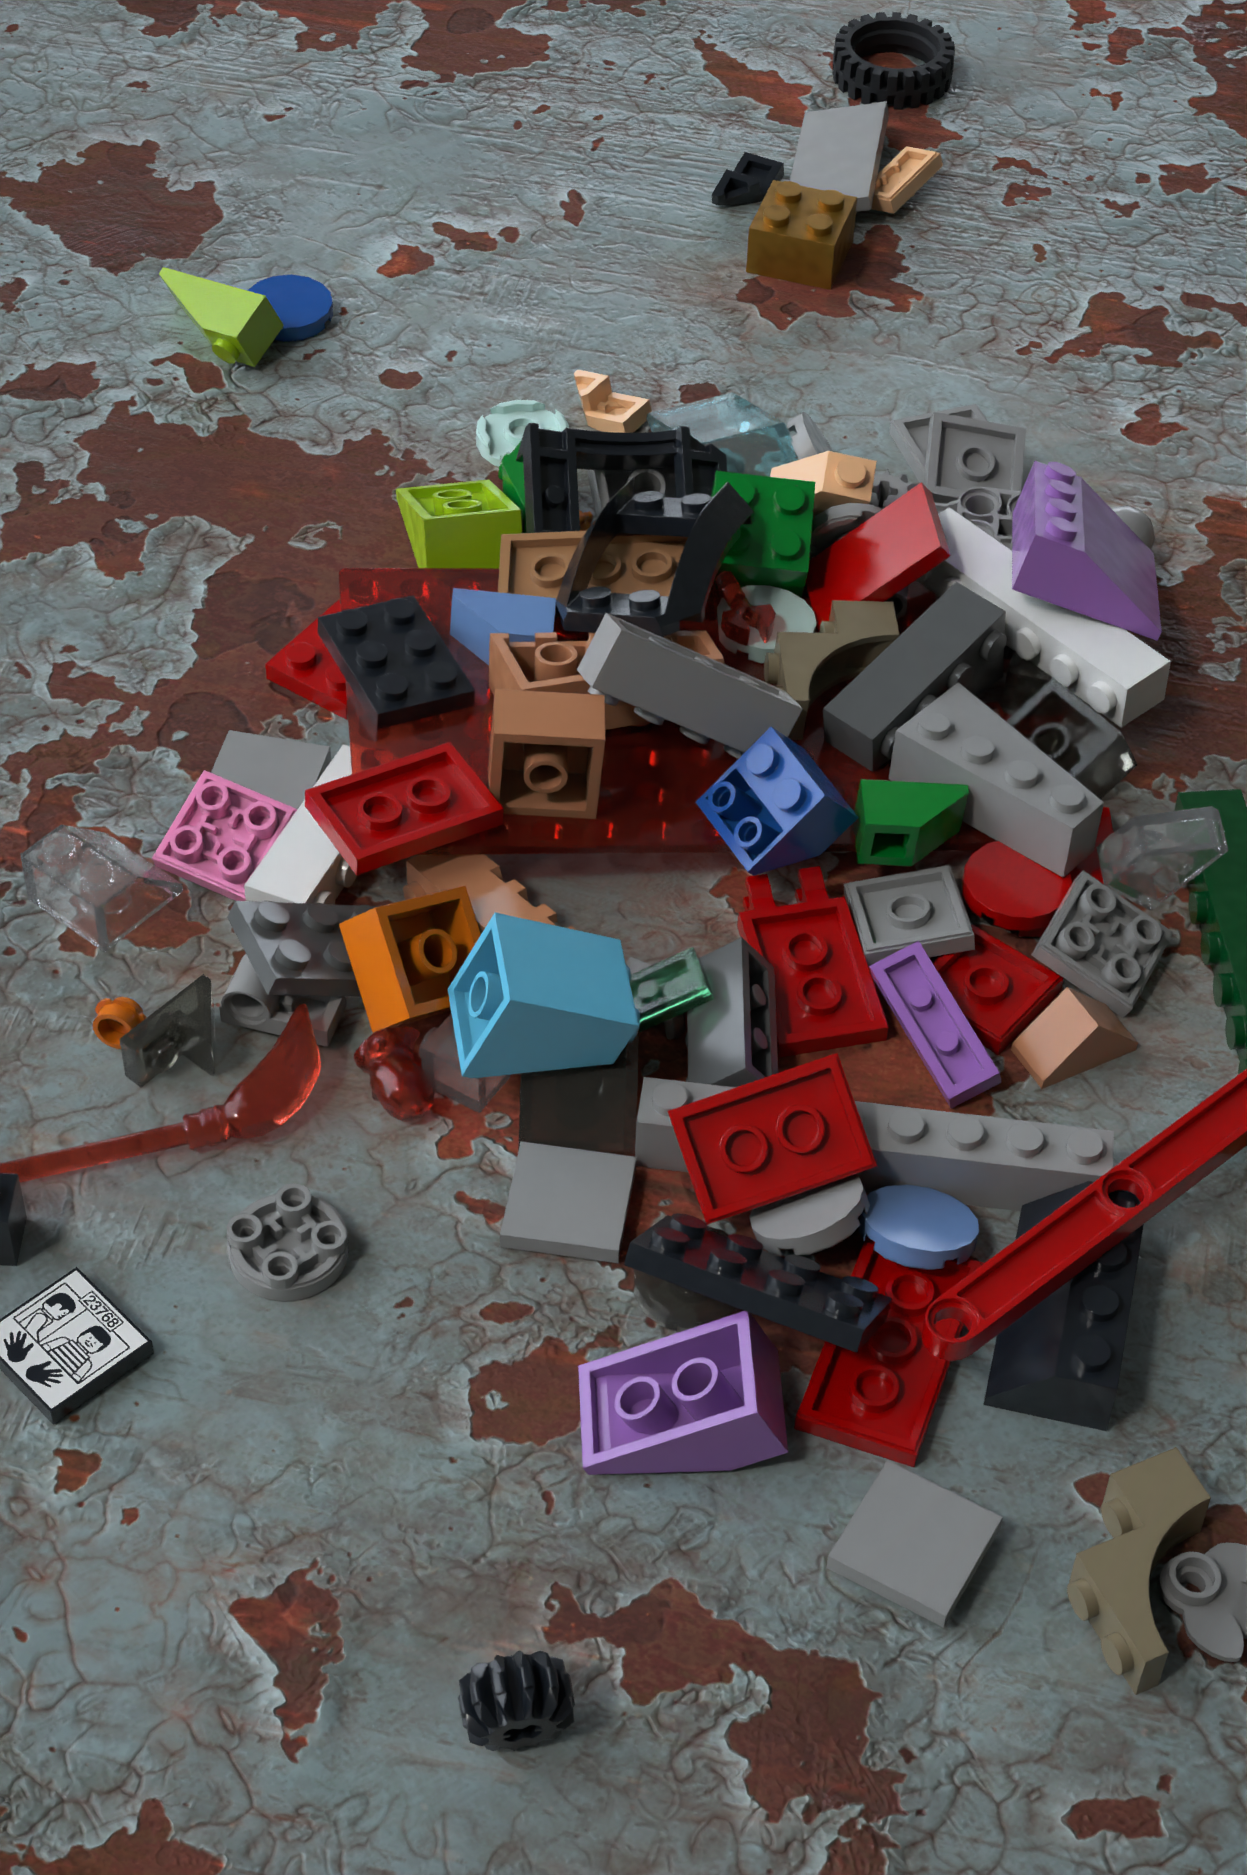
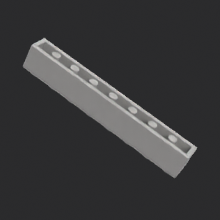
(960, 1154)

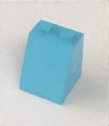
(540, 1000)

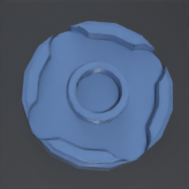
(919, 1226)

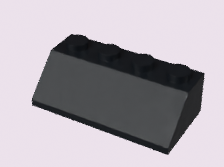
(1070, 1347)

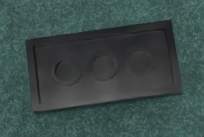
(759, 1282)

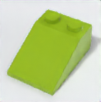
(458, 523)

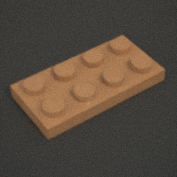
(631, 563)

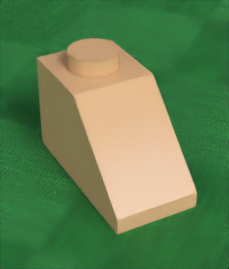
(837, 478)

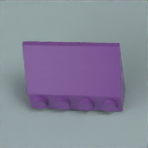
(1081, 553)

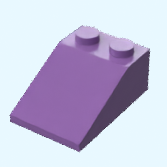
(685, 1402)

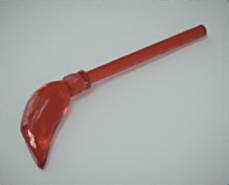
(251, 1110)

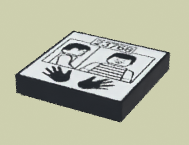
(68, 1345)

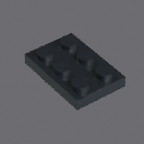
(395, 662)

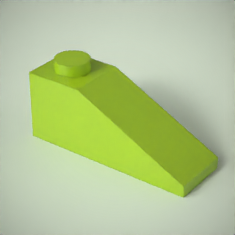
(231, 319)

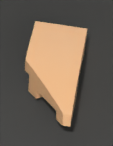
(607, 409)

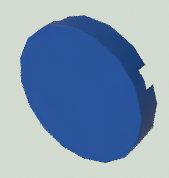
(299, 303)

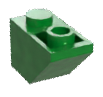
(905, 819)

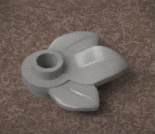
(1218, 1613)

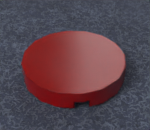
(1012, 888)

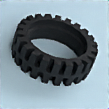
(898, 36)

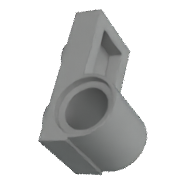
(251, 1007)

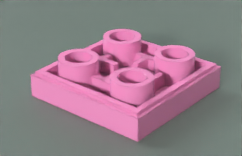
(221, 835)

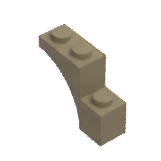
(845, 645)
(1148, 1514)

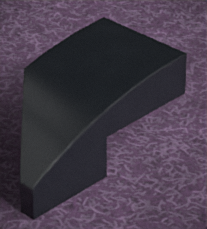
(748, 180)

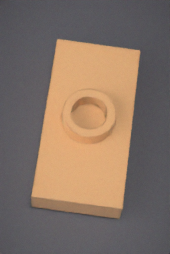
(904, 177)

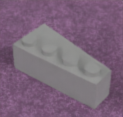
(1011, 783)

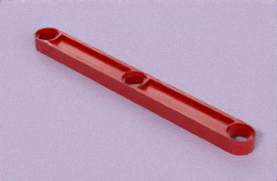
(1090, 1223)

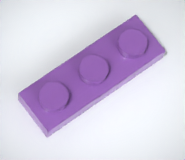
(935, 1024)

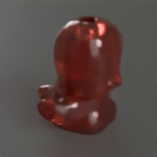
(394, 1074)

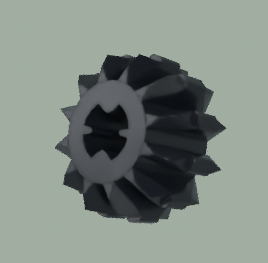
(516, 1701)

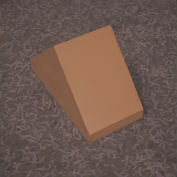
(1071, 1038)

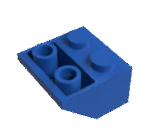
(776, 806)

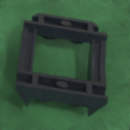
(554, 456)
(711, 533)

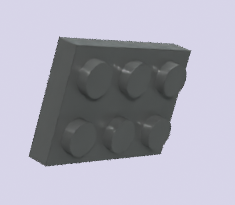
(297, 946)

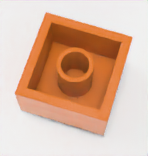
(410, 955)

